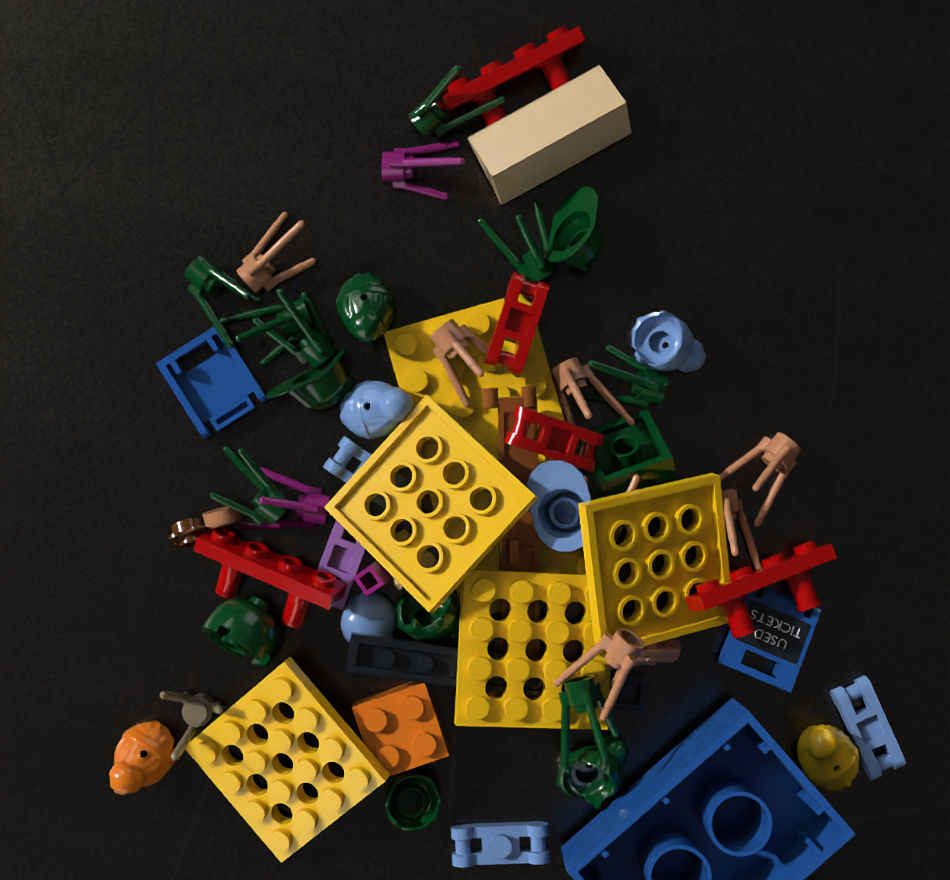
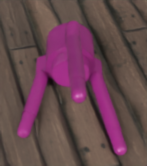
(400, 165)
(308, 507)

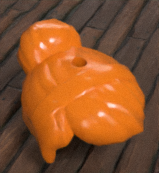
(132, 770)

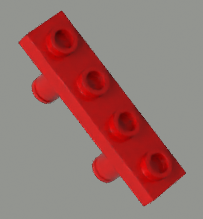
(526, 59)
(281, 571)
(744, 580)

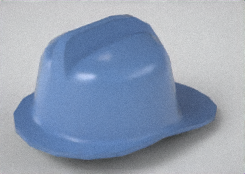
(556, 510)

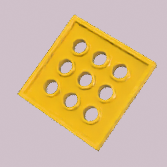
(483, 527)
(604, 557)
(478, 628)
(310, 765)

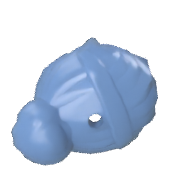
(662, 327)
(387, 409)

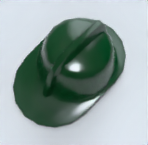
(575, 230)
(319, 386)

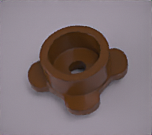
(186, 532)

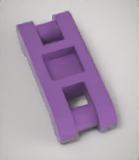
(342, 560)

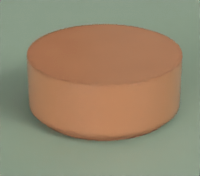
(221, 517)

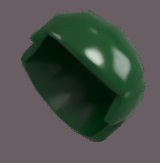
(412, 801)

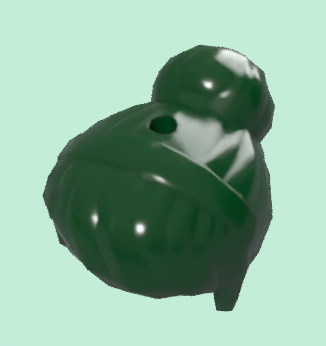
(367, 317)
(442, 623)
(601, 778)

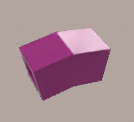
(366, 582)

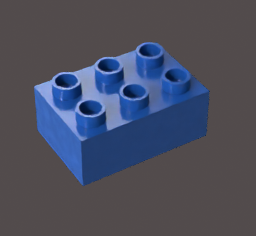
(713, 811)

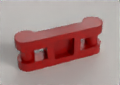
(517, 323)
(554, 438)

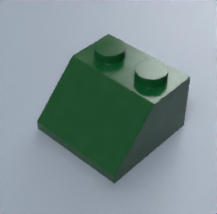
(629, 452)

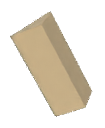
(551, 134)

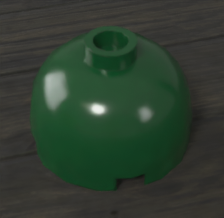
(244, 629)

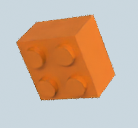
(402, 727)

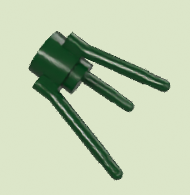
(430, 114)
(536, 264)
(209, 278)
(283, 319)
(315, 345)
(647, 385)
(261, 481)
(584, 695)

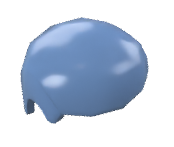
(369, 616)

